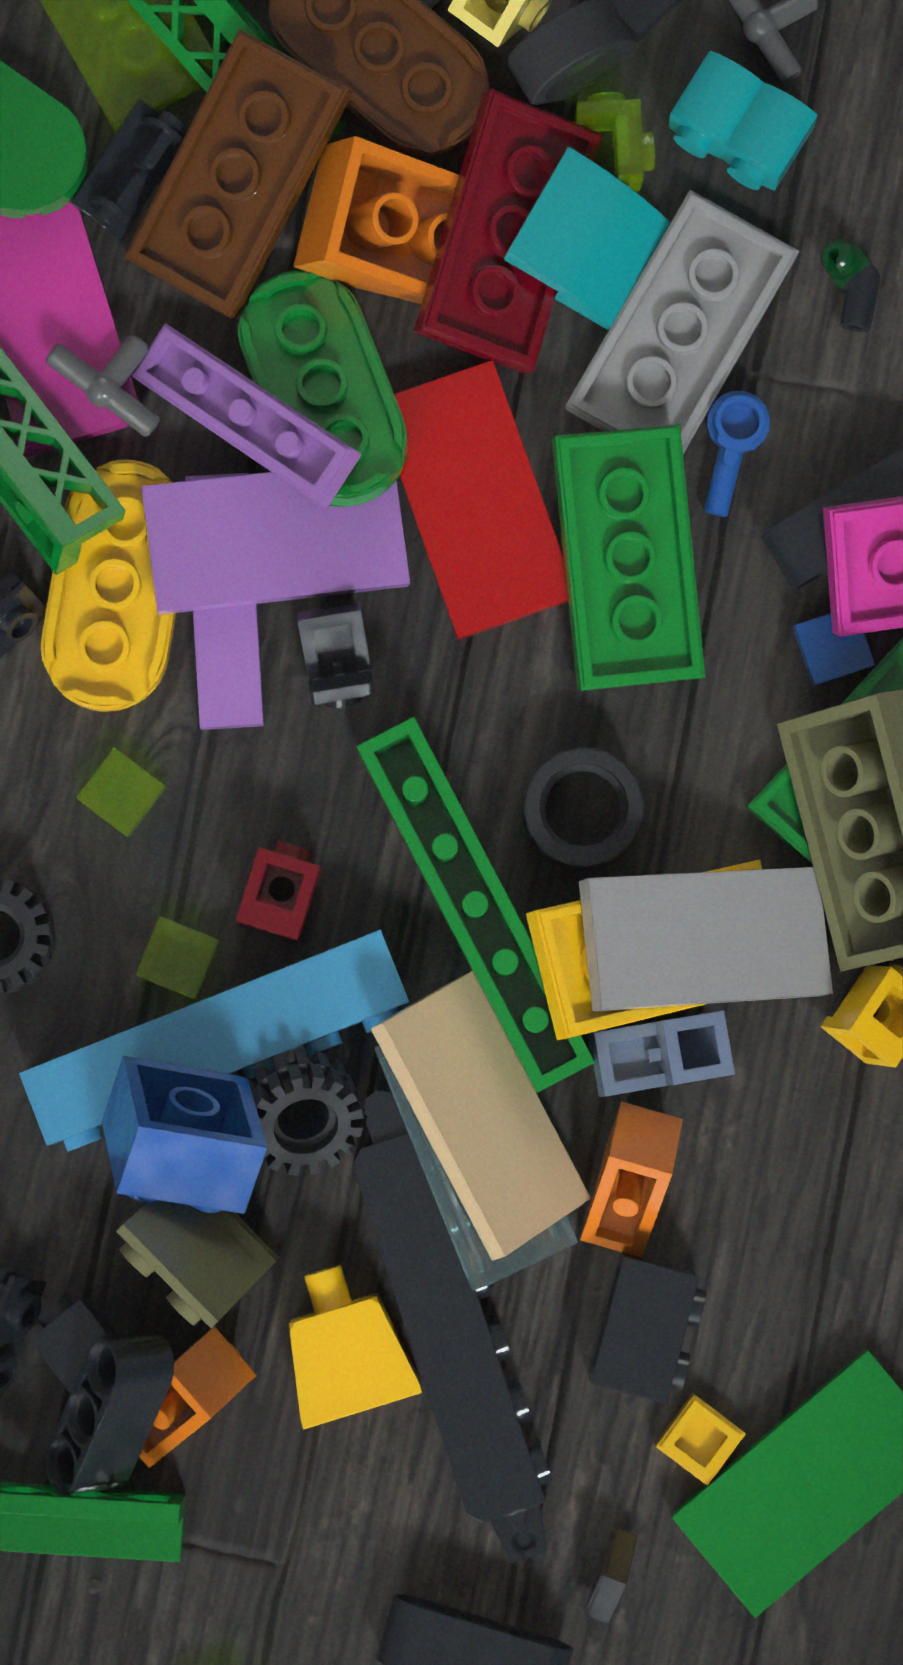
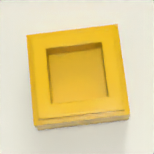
(699, 1439)

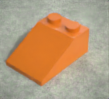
(375, 219)

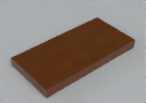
(238, 174)

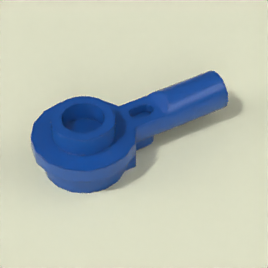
(736, 425)

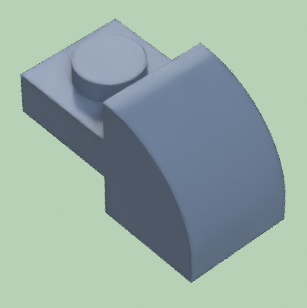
(661, 1053)

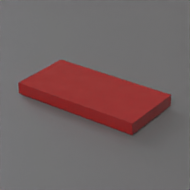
(478, 503)

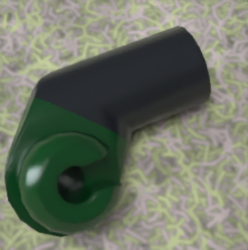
(856, 279)

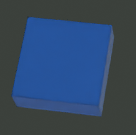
(828, 655)

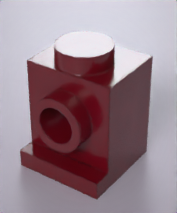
(258, 906)

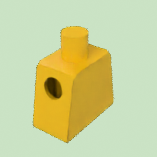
(347, 1353)

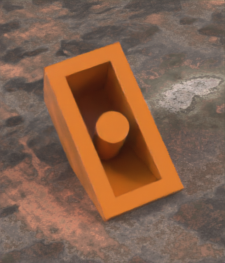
(632, 1179)
(201, 1386)

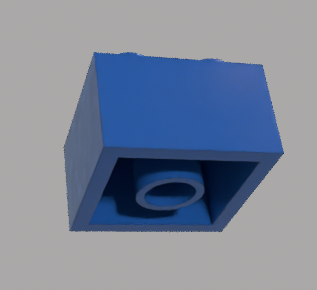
(183, 1136)

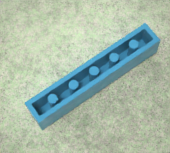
(224, 1033)

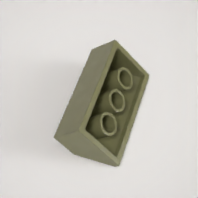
(851, 809)

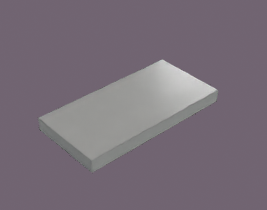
(683, 323)
(704, 938)

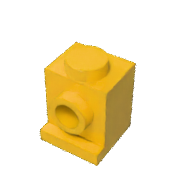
(853, 1025)

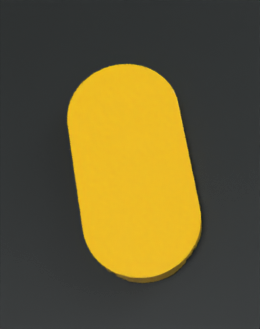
(101, 614)

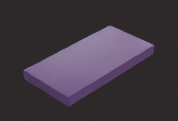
(266, 543)

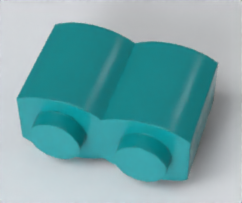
(741, 122)

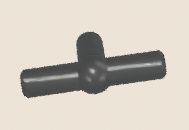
(763, 28)
(104, 387)

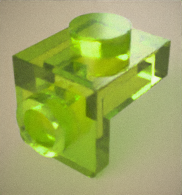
(631, 147)

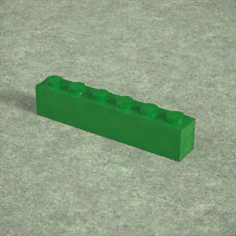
(470, 899)

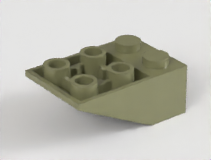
(199, 1254)

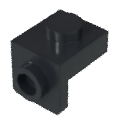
(336, 655)

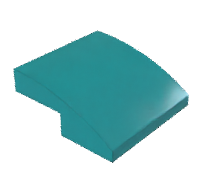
(588, 238)

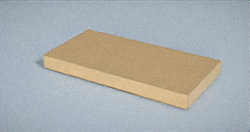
(481, 1115)

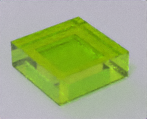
(121, 792)
(177, 957)

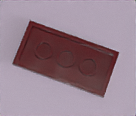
(472, 292)

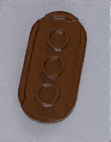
(403, 62)

